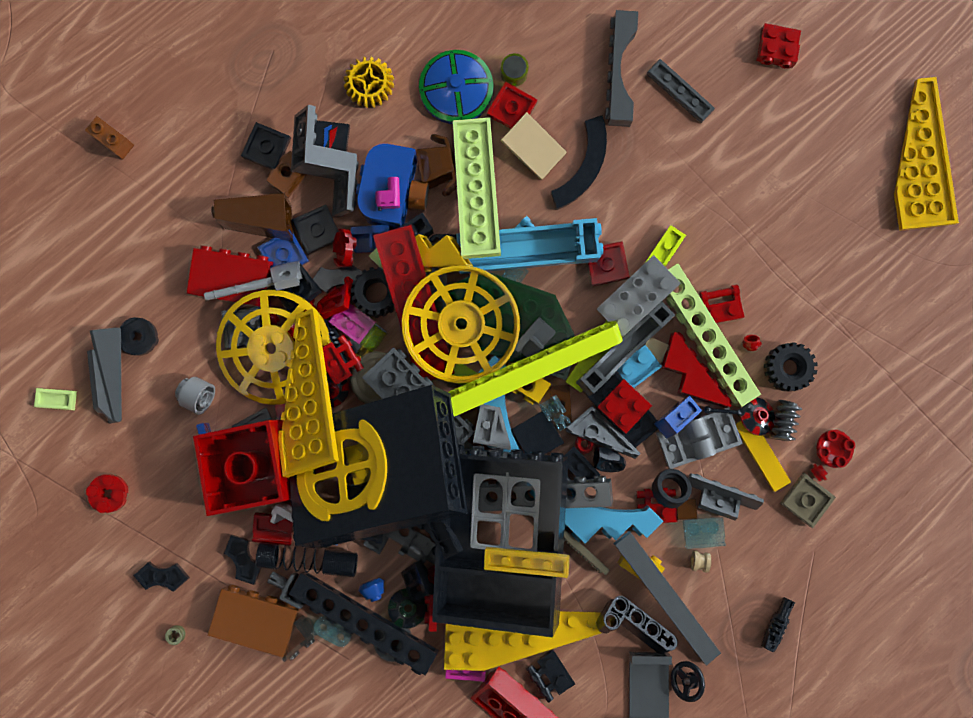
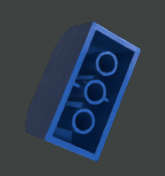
(381, 163)

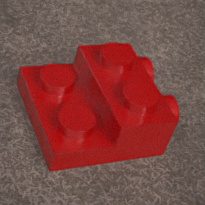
(779, 46)

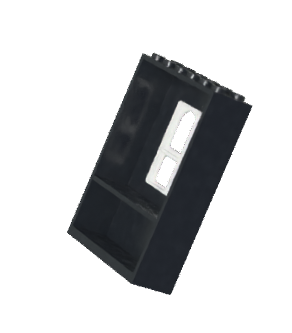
(501, 599)

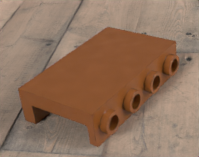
(253, 620)

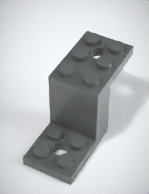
(324, 162)

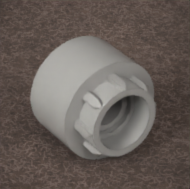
(195, 394)

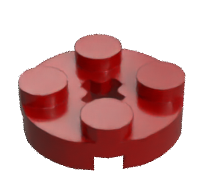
(343, 247)
(96, 497)

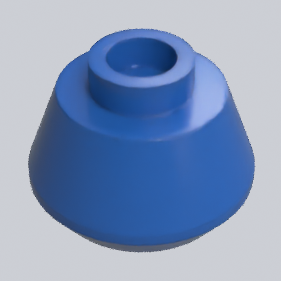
(372, 589)

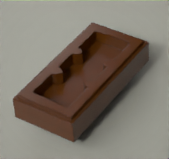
(563, 394)

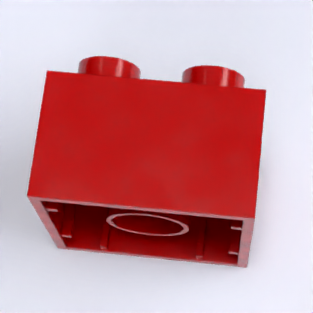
(241, 467)

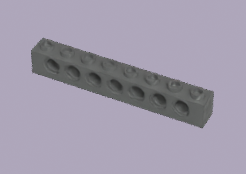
(582, 499)

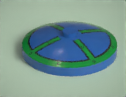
(456, 86)

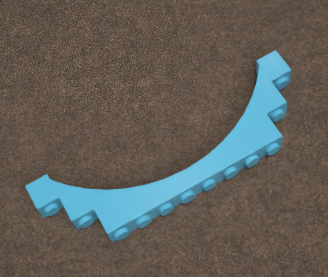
(587, 521)

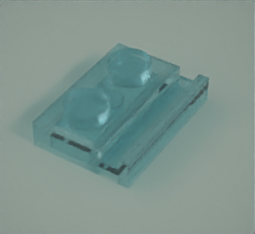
(704, 532)

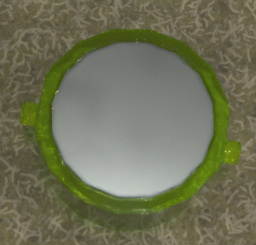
(514, 69)

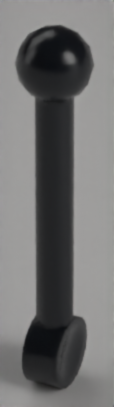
(740, 412)

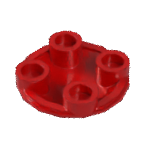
(835, 448)

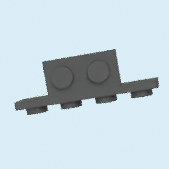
(721, 498)

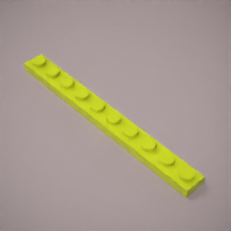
(663, 252)

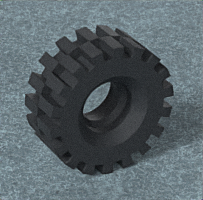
(804, 363)

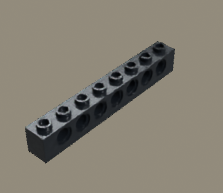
(375, 621)

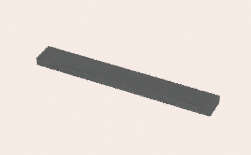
(667, 598)

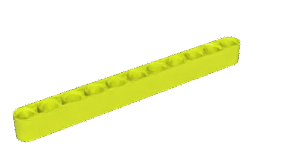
(535, 367)

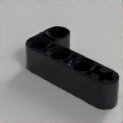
(660, 639)

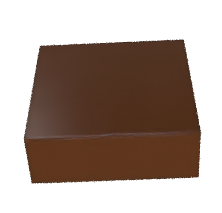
(687, 510)

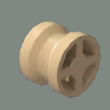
(700, 561)

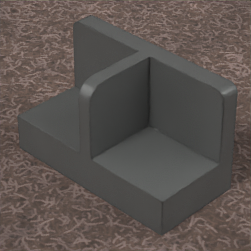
(535, 338)

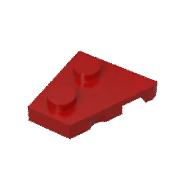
(336, 300)

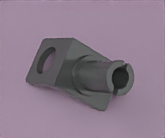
(286, 586)

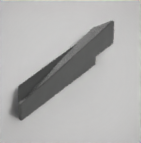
(106, 373)

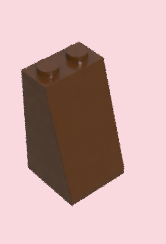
(256, 215)

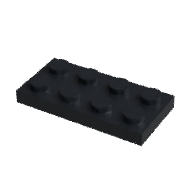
(642, 429)

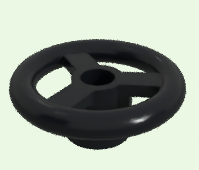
(689, 680)

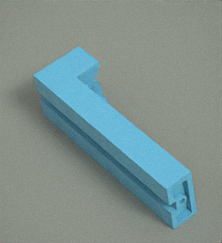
(544, 246)

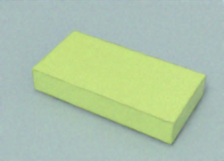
(55, 399)

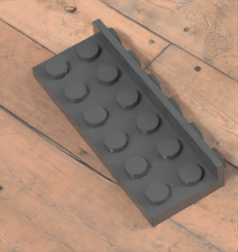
(395, 376)

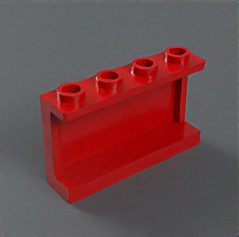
(222, 270)

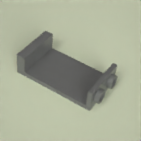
(649, 684)

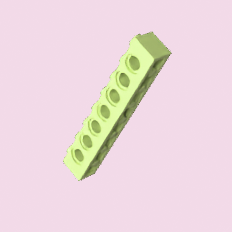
(747, 390)

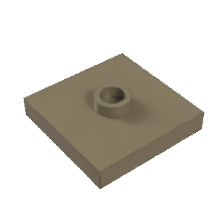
(807, 500)

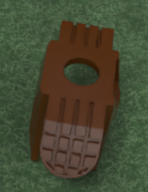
(436, 163)

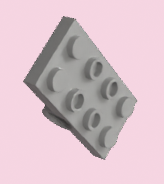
(639, 295)
(700, 439)

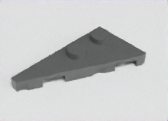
(599, 430)

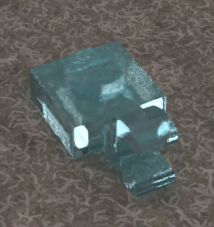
(554, 411)

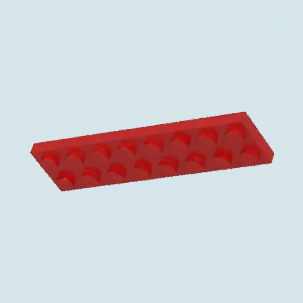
(403, 272)

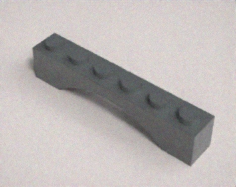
(620, 104)
(619, 354)

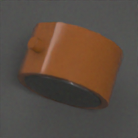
(418, 195)

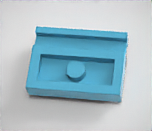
(639, 366)

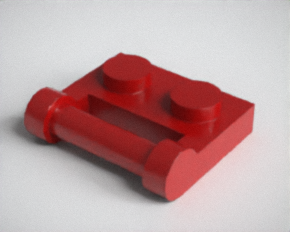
(726, 310)

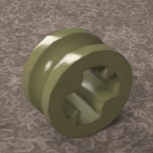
(179, 629)

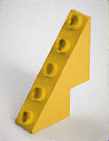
(442, 254)

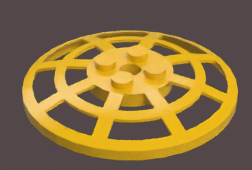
(454, 335)
(258, 342)

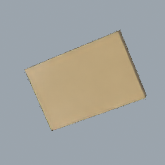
(533, 146)

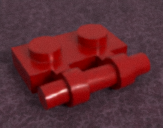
(335, 365)
(666, 514)

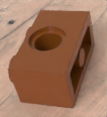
(109, 137)
(285, 184)

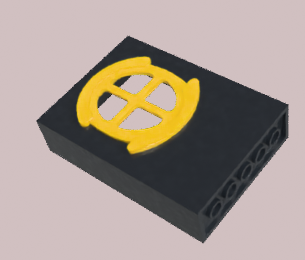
(411, 467)

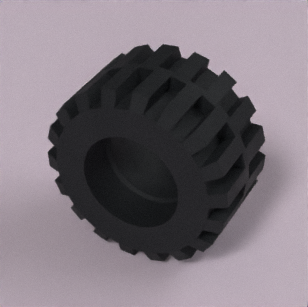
(359, 293)

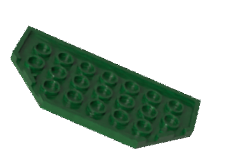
(531, 305)

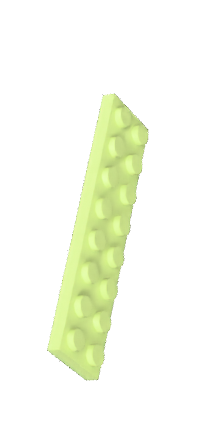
(476, 188)

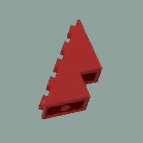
(695, 375)

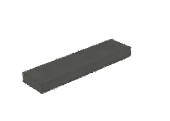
(680, 91)

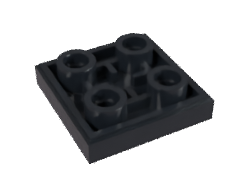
(537, 434)

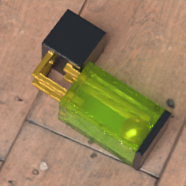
(370, 341)

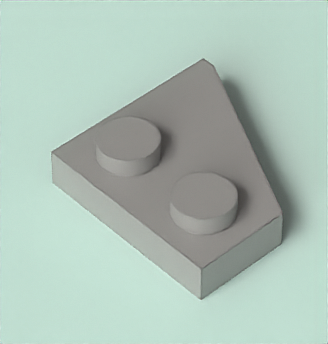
(491, 428)

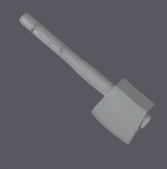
(283, 277)

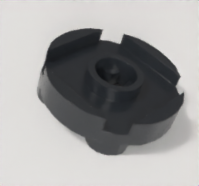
(148, 340)

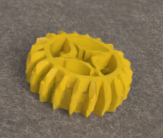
(354, 78)

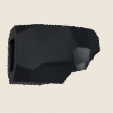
(608, 460)

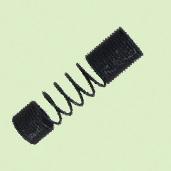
(333, 561)

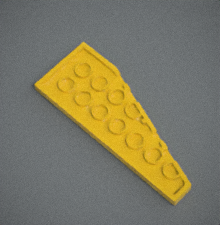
(924, 176)
(307, 425)
(485, 648)

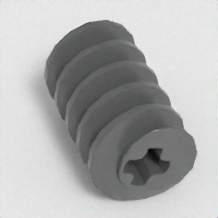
(786, 421)

